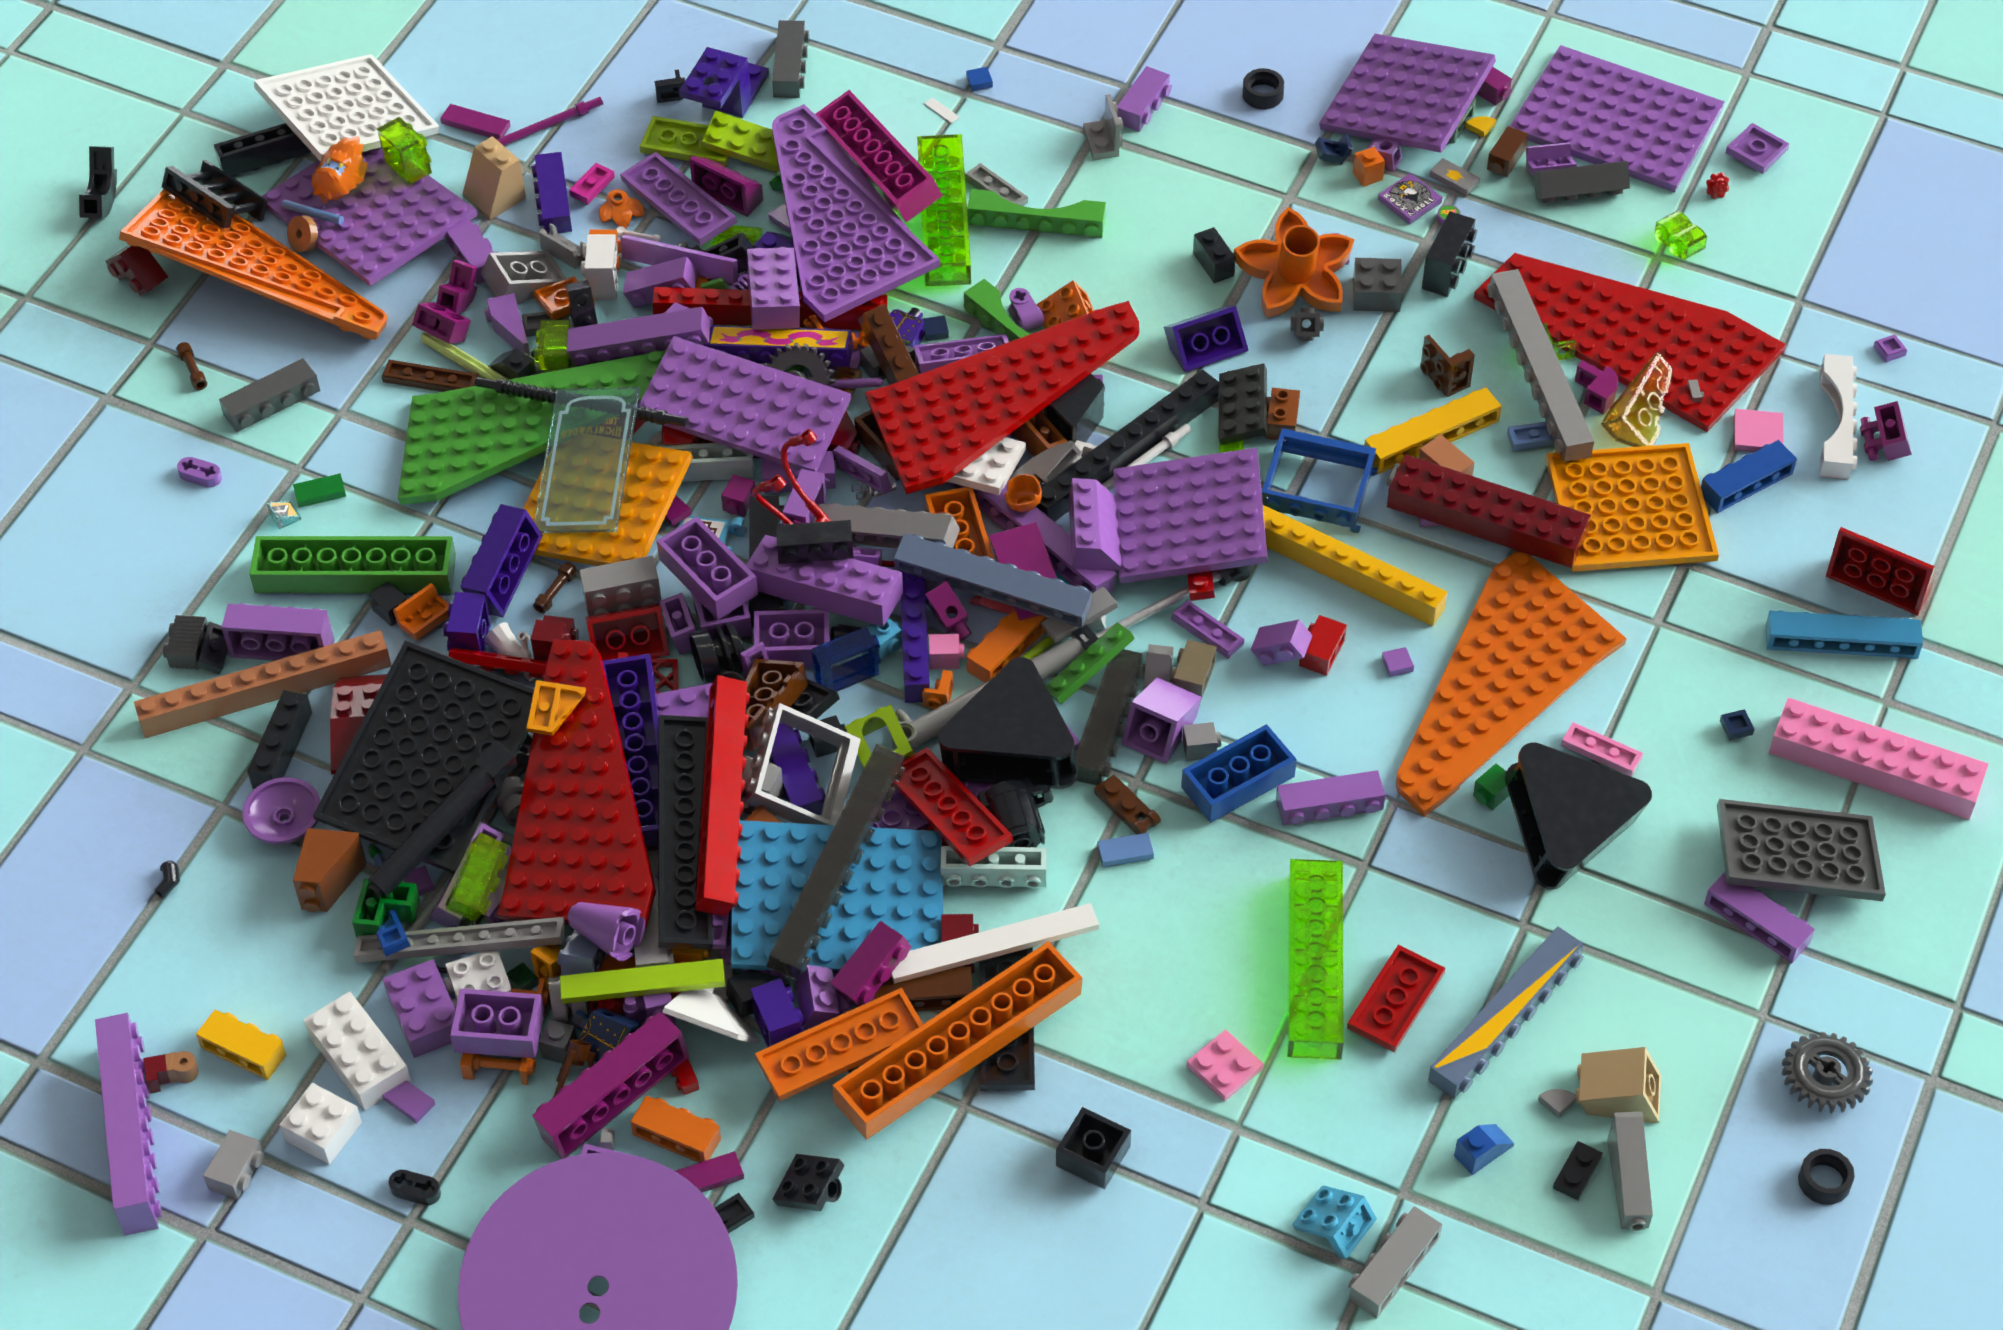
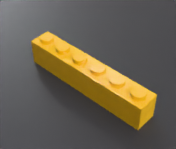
(1451, 420)

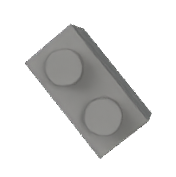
(234, 1164)

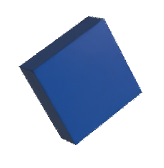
(979, 78)

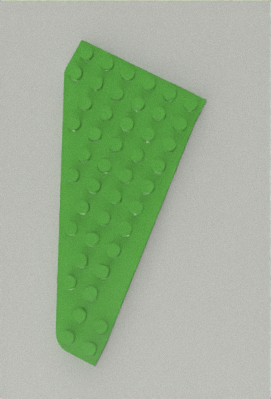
(478, 433)

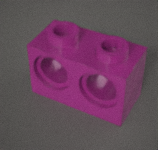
(441, 322)

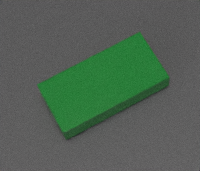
(319, 490)

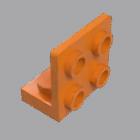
(1065, 305)

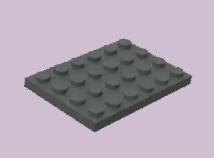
(1800, 850)

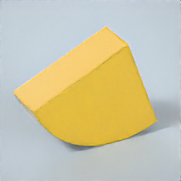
(1481, 125)

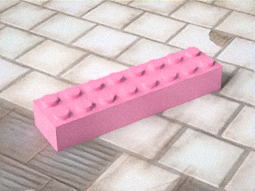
(1878, 758)

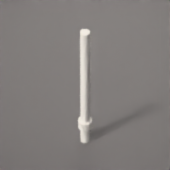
(1168, 441)

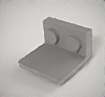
(1104, 135)

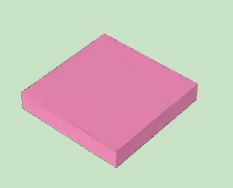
(1756, 429)

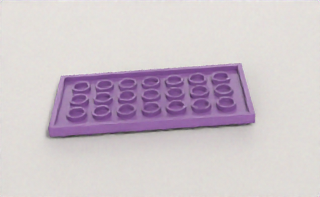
(745, 403)

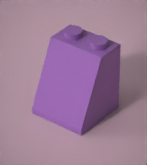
(1158, 719)

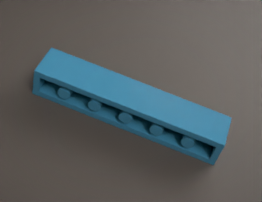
(1844, 634)

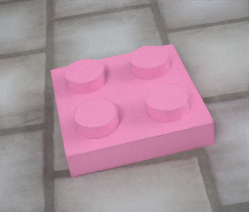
(1225, 1065)

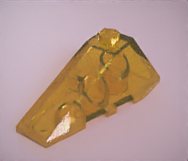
(1637, 411)

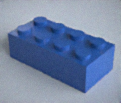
(1238, 773)

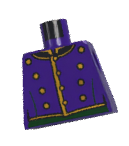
(909, 325)

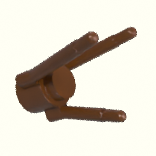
(577, 1054)

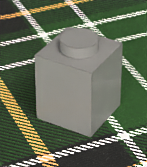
(1200, 740)

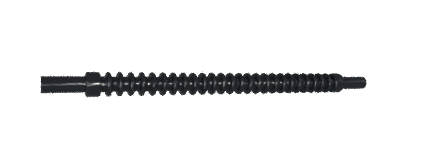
(538, 393)

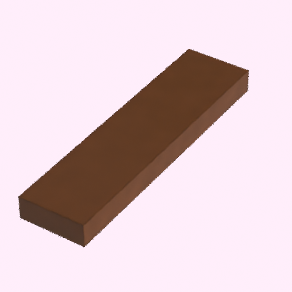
(426, 376)

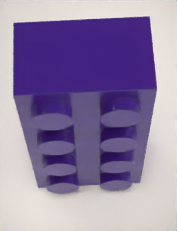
(502, 558)

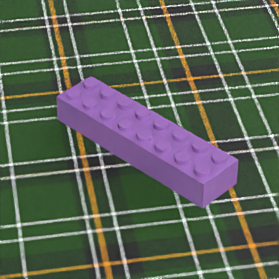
(127, 1124)

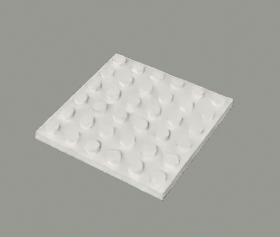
(342, 102)

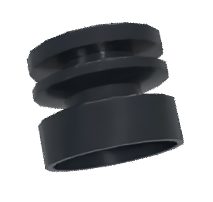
(716, 652)

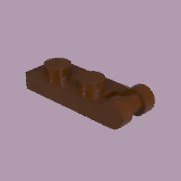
(1126, 805)

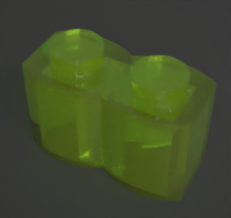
(1680, 235)

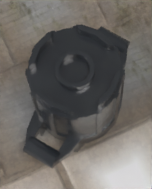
(1017, 807)

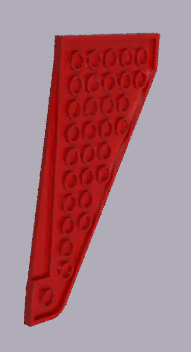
(966, 407)
(577, 808)

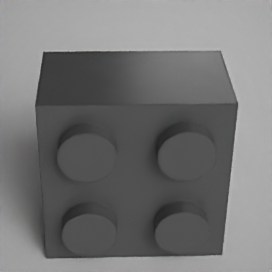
(1377, 284)

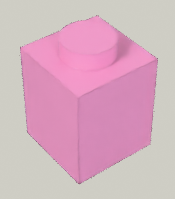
(945, 651)

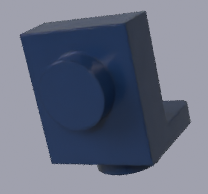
(1334, 151)

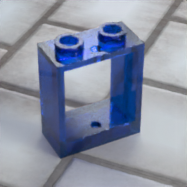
(852, 671)

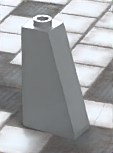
(1630, 1170)

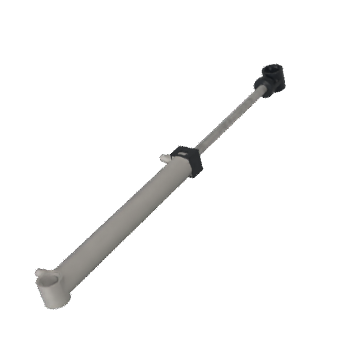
(1048, 662)

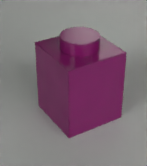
(1495, 87)
(737, 495)

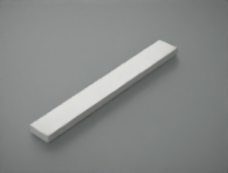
(996, 942)

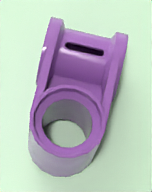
(1024, 310)

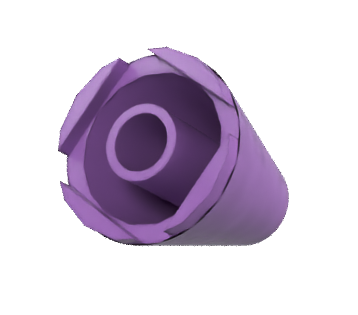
(609, 927)

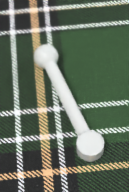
(621, 231)

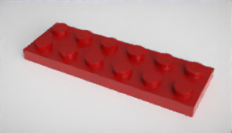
(951, 808)

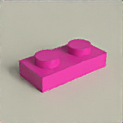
(591, 183)

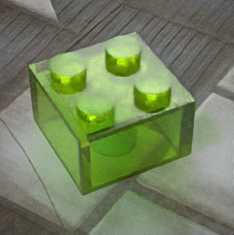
(404, 150)

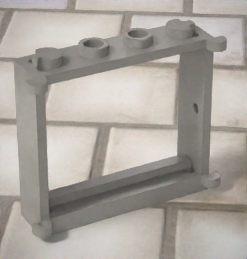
(840, 777)

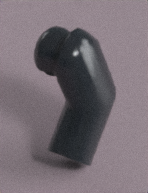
(171, 878)

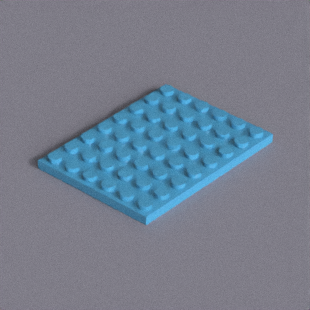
(892, 884)

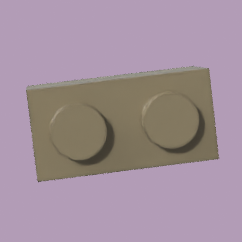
(1194, 667)

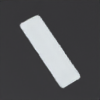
(942, 110)

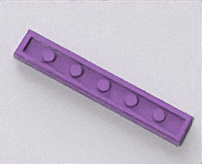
(654, 253)

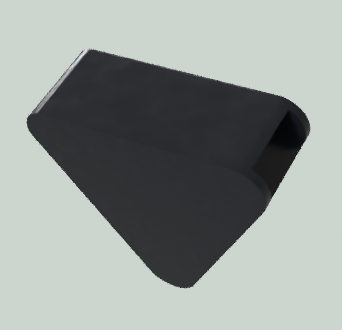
(1010, 733)
(1569, 809)

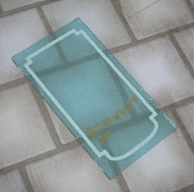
(586, 460)

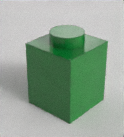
(1491, 787)

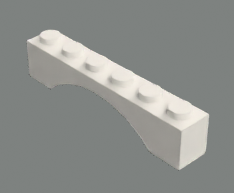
(1837, 381)

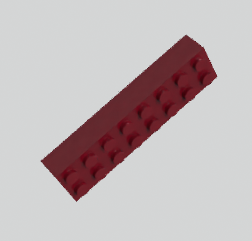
(1488, 511)

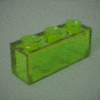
(478, 877)

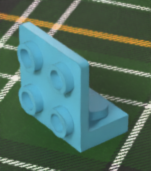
(1338, 1217)

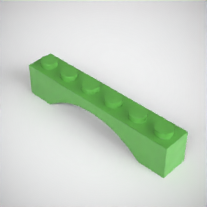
(992, 210)
(985, 304)

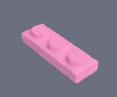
(1602, 749)

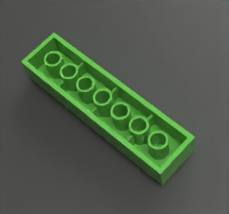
(351, 563)

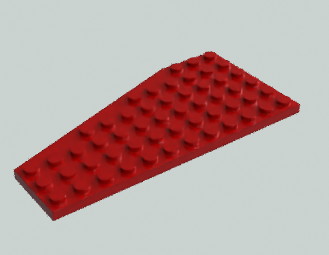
(1629, 324)

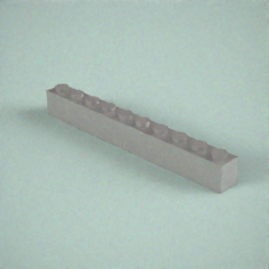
(1540, 366)

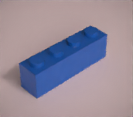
(1748, 476)

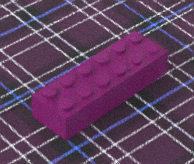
(611, 1085)

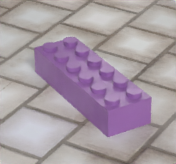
(836, 586)

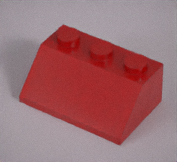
(630, 631)

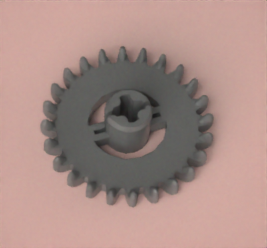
(803, 357)
(1827, 1071)

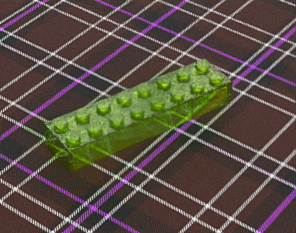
(946, 219)
(1315, 959)

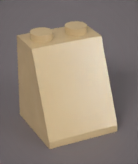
(494, 179)
(1619, 1083)

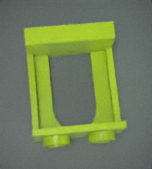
(881, 717)

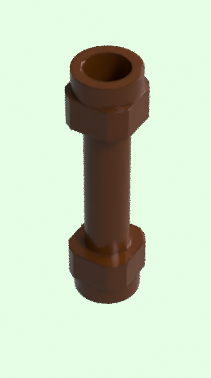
(196, 377)
(565, 573)

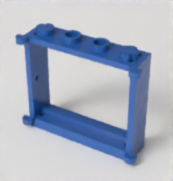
(1326, 450)

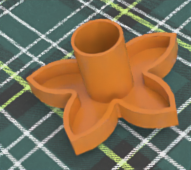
(1296, 265)

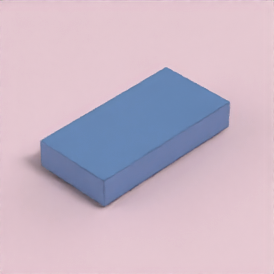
(1125, 850)

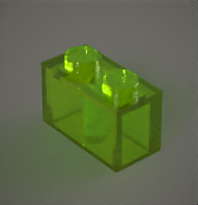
(552, 345)

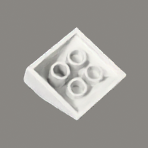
(711, 1012)

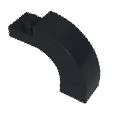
(102, 184)

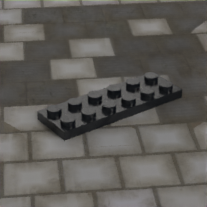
(1013, 1064)

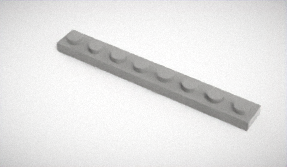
(467, 939)

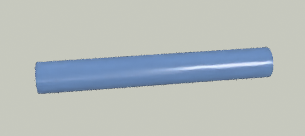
(313, 212)

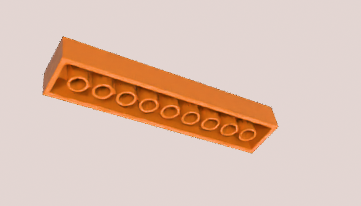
(956, 1040)

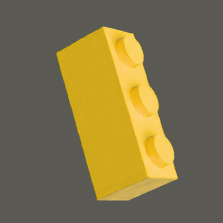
(241, 1044)

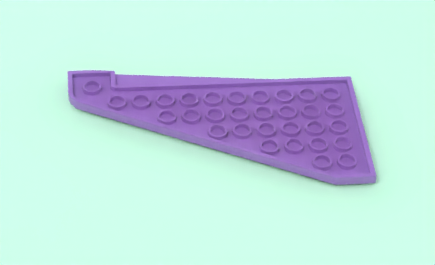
(840, 226)

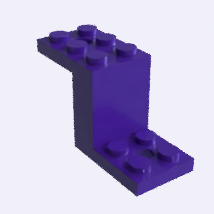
(724, 82)

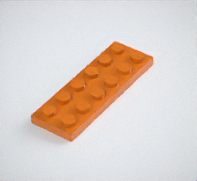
(837, 1044)

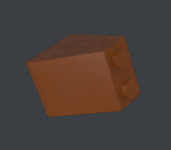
(327, 867)

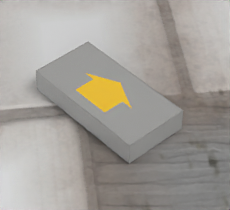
(1454, 176)

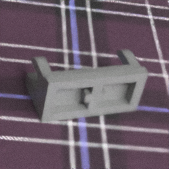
(561, 247)

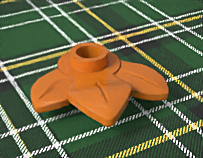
(620, 211)

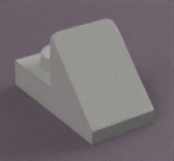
(1158, 664)

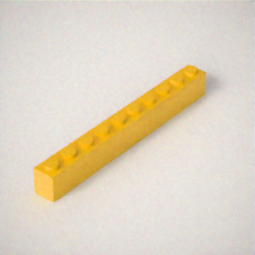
(1353, 567)

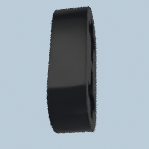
(415, 1184)

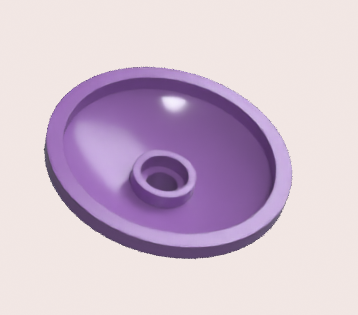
(279, 801)

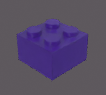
(467, 622)
(775, 1012)

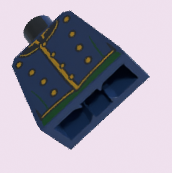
(603, 1029)

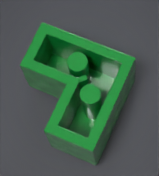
(373, 911)

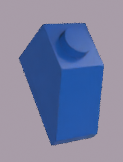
(1481, 1147)

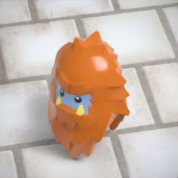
(339, 170)

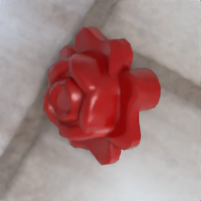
(1717, 185)

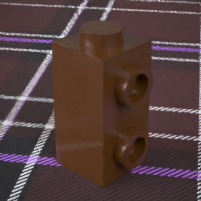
(1507, 151)

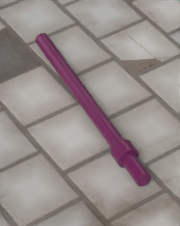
(580, 109)

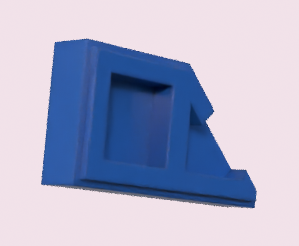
(392, 935)

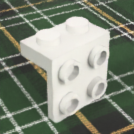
(477, 972)

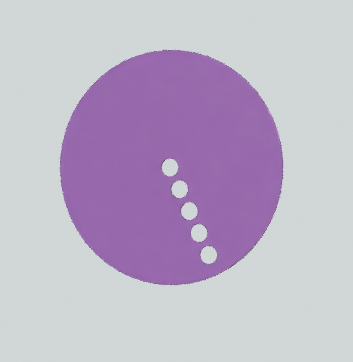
(608, 1219)

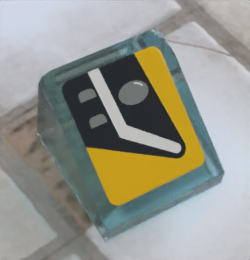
(283, 513)

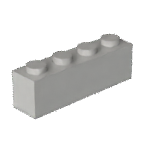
(1394, 1261)

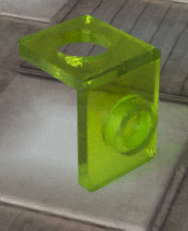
(1558, 345)

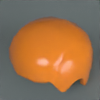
(1023, 493)

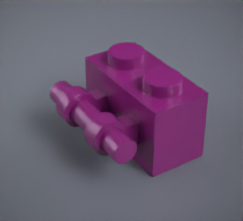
(1892, 433)

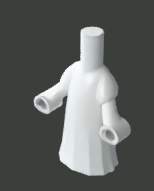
(504, 642)

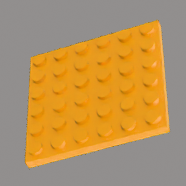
(648, 492)
(1640, 504)

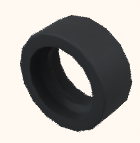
(1264, 77)
(1820, 1194)

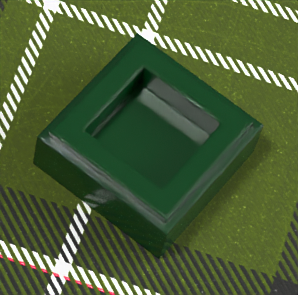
(522, 978)

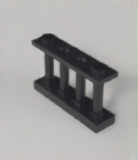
(208, 203)

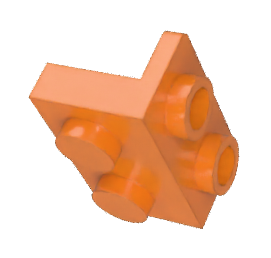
(421, 612)

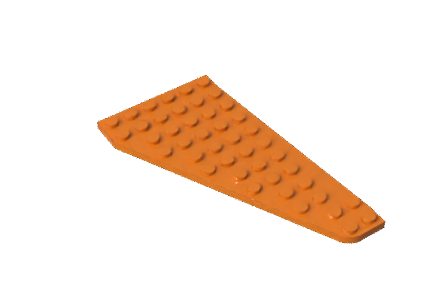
(250, 261)
(1511, 663)

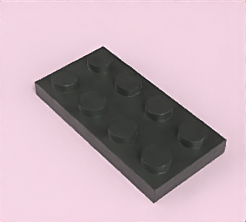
(1242, 404)

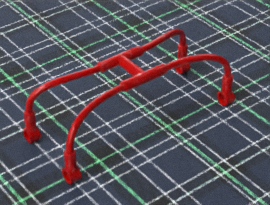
(777, 483)

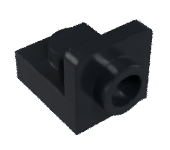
(668, 89)

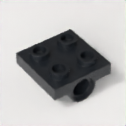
(810, 1183)

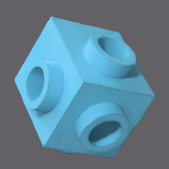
(888, 636)

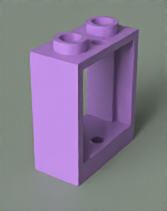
(814, 487)

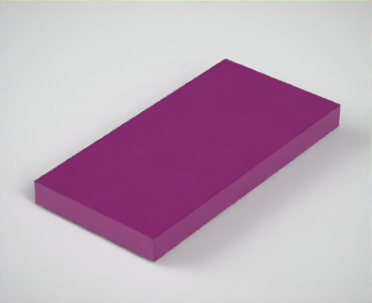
(1025, 550)

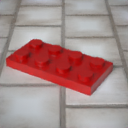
(1396, 998)

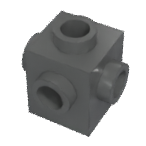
(1313, 330)

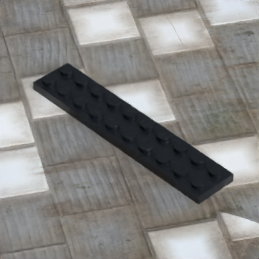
(679, 824)

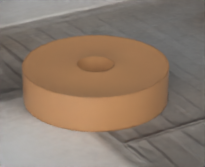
(302, 233)

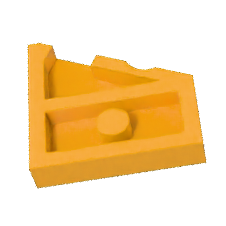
(552, 706)

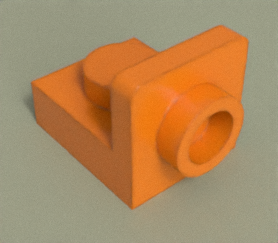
(941, 694)

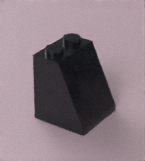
(1078, 409)

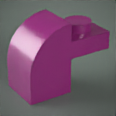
(460, 290)
(1600, 386)

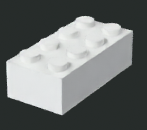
(356, 1050)

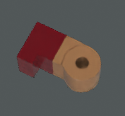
(170, 1069)

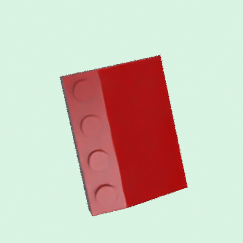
(1880, 571)

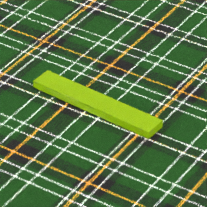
(642, 981)

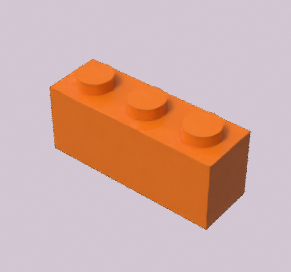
(675, 1129)

